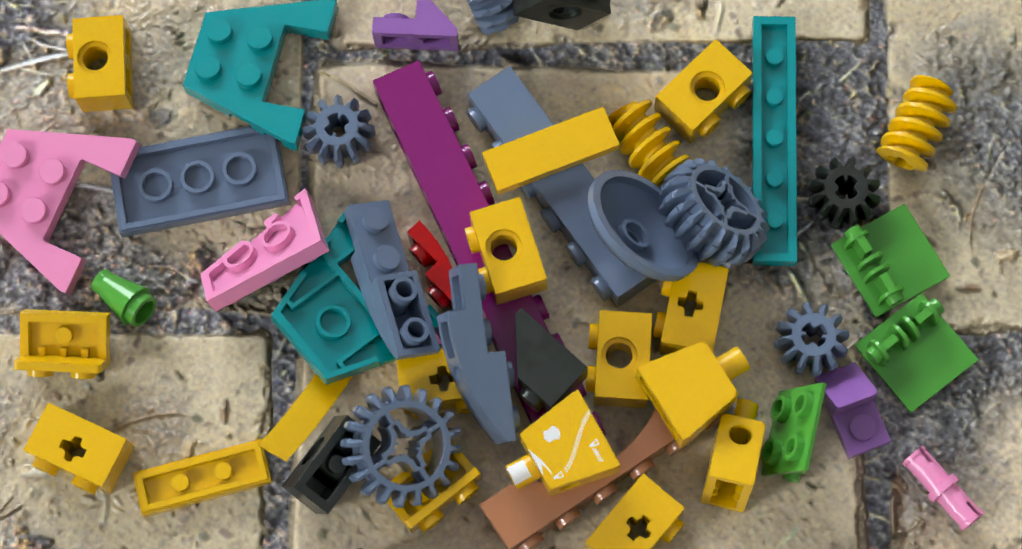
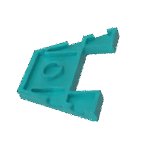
(239, 59)
(329, 318)

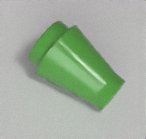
(126, 299)

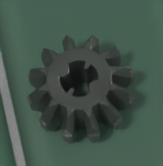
(841, 177)

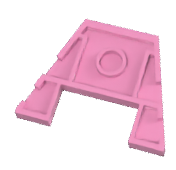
(36, 184)

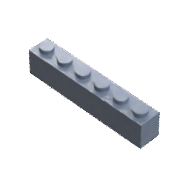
(511, 112)

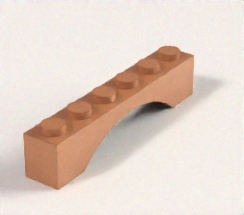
(527, 513)

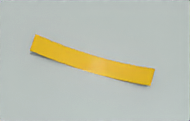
(302, 417)

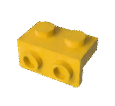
(63, 343)
(429, 513)

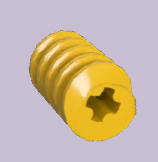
(916, 123)
(644, 142)

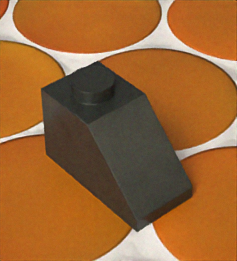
(544, 366)

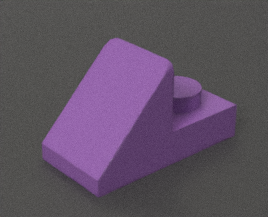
(426, 32)
(852, 410)

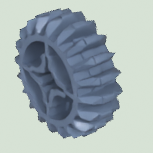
(713, 213)
(413, 462)

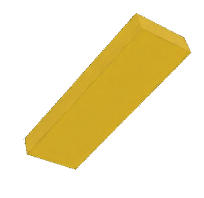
(550, 150)
(202, 478)

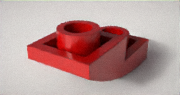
(426, 252)

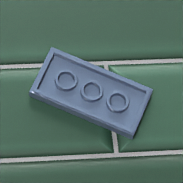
(200, 181)

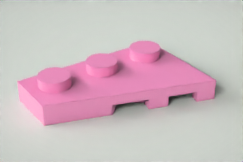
(279, 249)

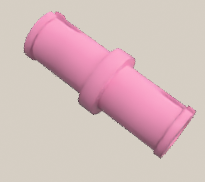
(943, 488)

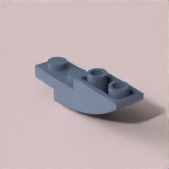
(386, 283)
(479, 375)

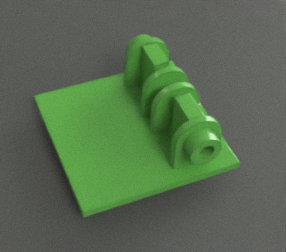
(889, 260)
(916, 352)
(793, 432)

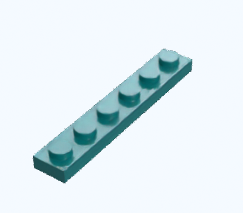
(775, 136)

